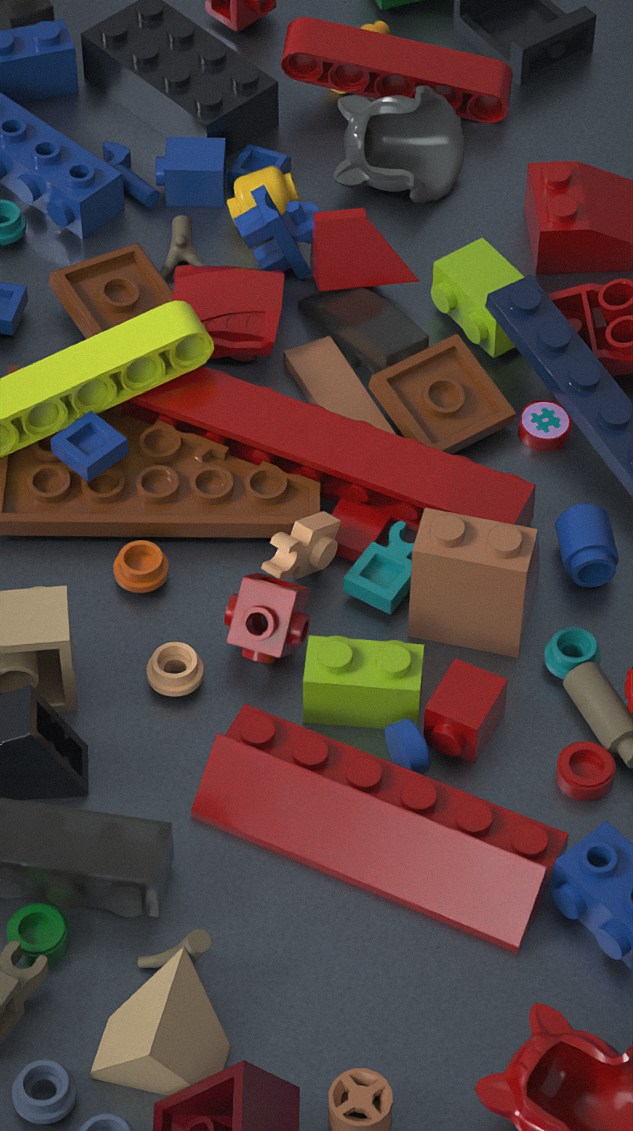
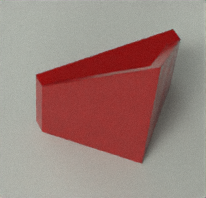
(353, 253)

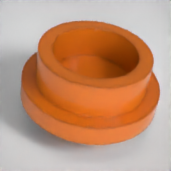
(141, 567)

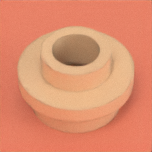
(171, 658)

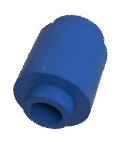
(587, 544)

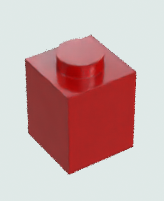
(464, 711)

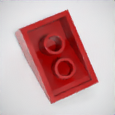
(578, 218)

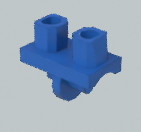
(288, 229)

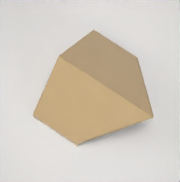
(163, 1034)

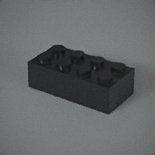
(179, 76)

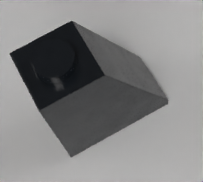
(39, 750)

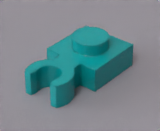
(381, 573)

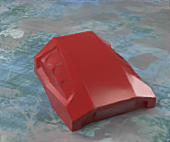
(235, 306)
(602, 320)

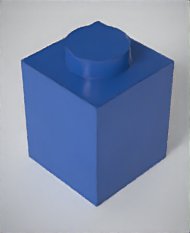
(193, 172)

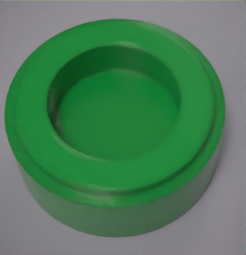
(40, 931)

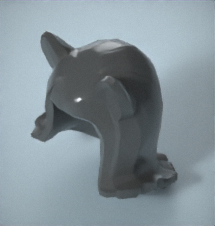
(402, 144)

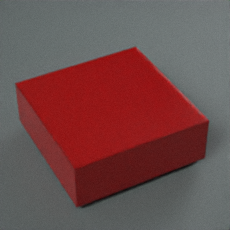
(358, 528)

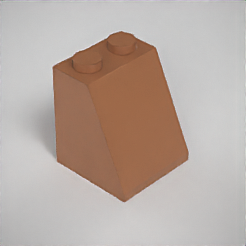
(472, 582)

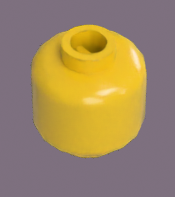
(279, 186)

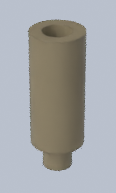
(602, 709)

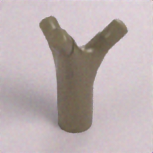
(181, 246)
(196, 944)

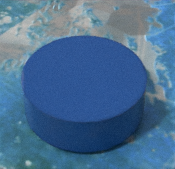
(408, 746)

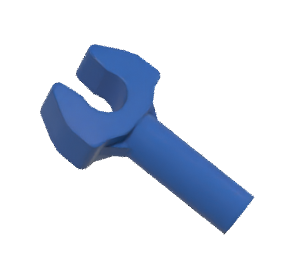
(120, 158)

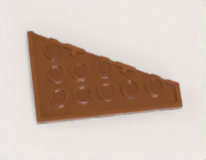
(160, 489)

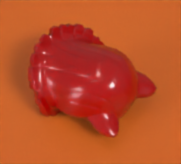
(562, 1080)

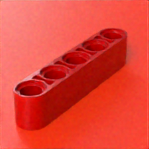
(390, 65)

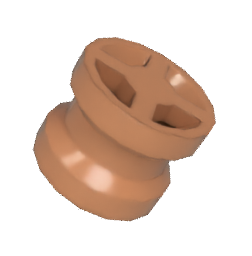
(360, 1092)

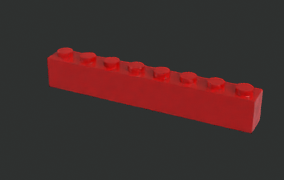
(377, 467)

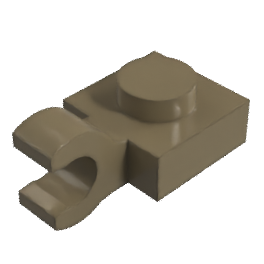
(17, 985)

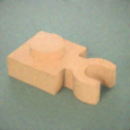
(306, 549)

